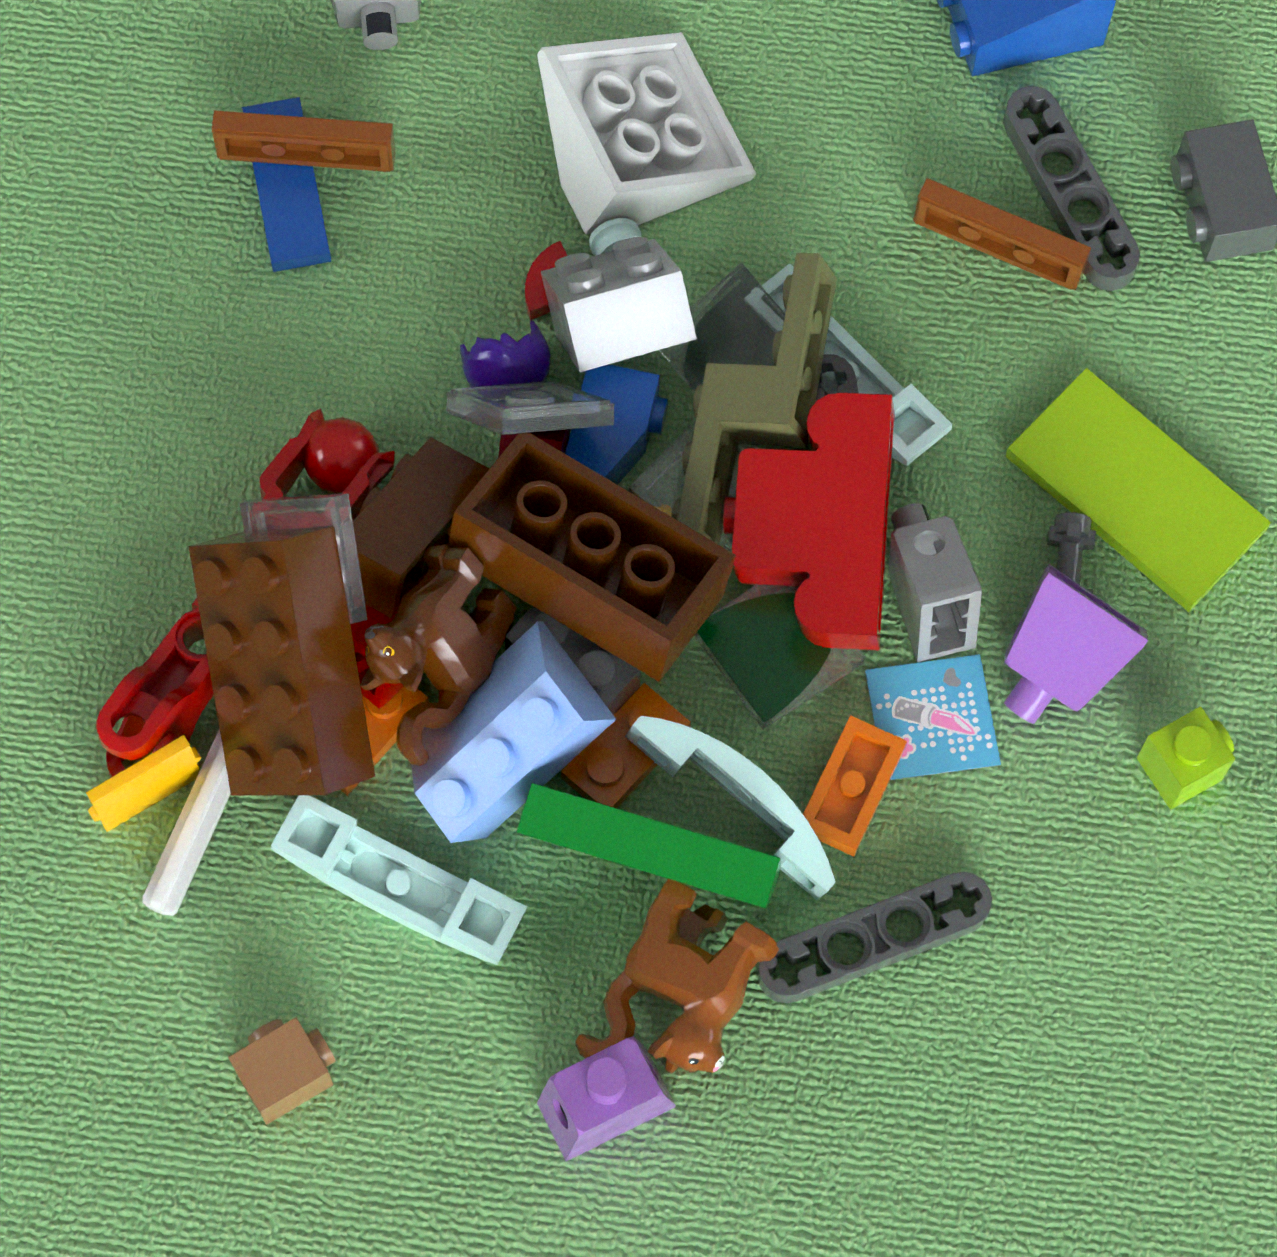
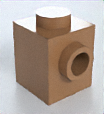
(283, 1067)

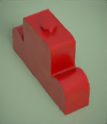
(821, 519)

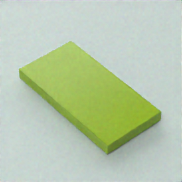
(1138, 489)

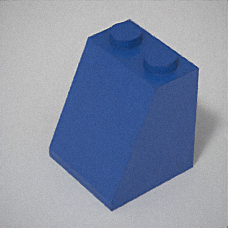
(1020, 32)

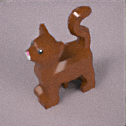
(675, 968)

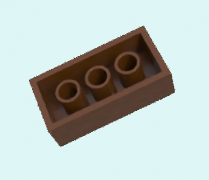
(591, 554)
(282, 662)

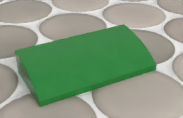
(649, 845)

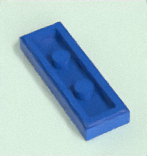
(290, 203)

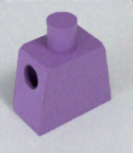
(1067, 646)
(603, 1097)

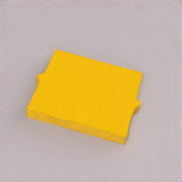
(144, 783)

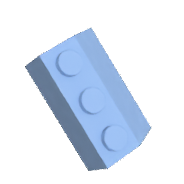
(510, 734)

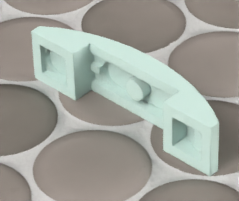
(916, 419)
(800, 853)
(397, 882)

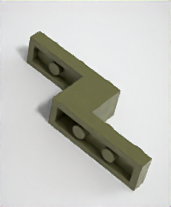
(757, 401)

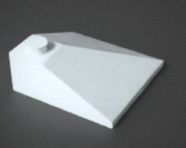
(637, 128)

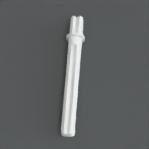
(190, 834)

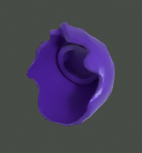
(507, 360)

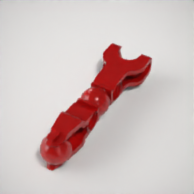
(175, 684)

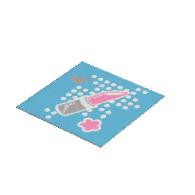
(939, 712)

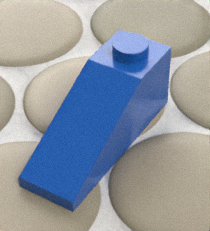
(637, 413)

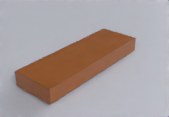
(304, 141)
(1001, 234)

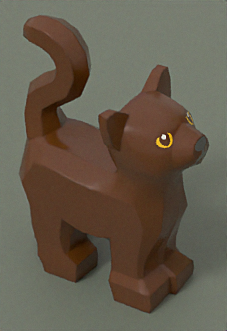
(442, 639)

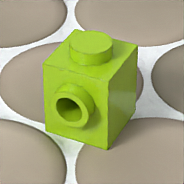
(1187, 756)

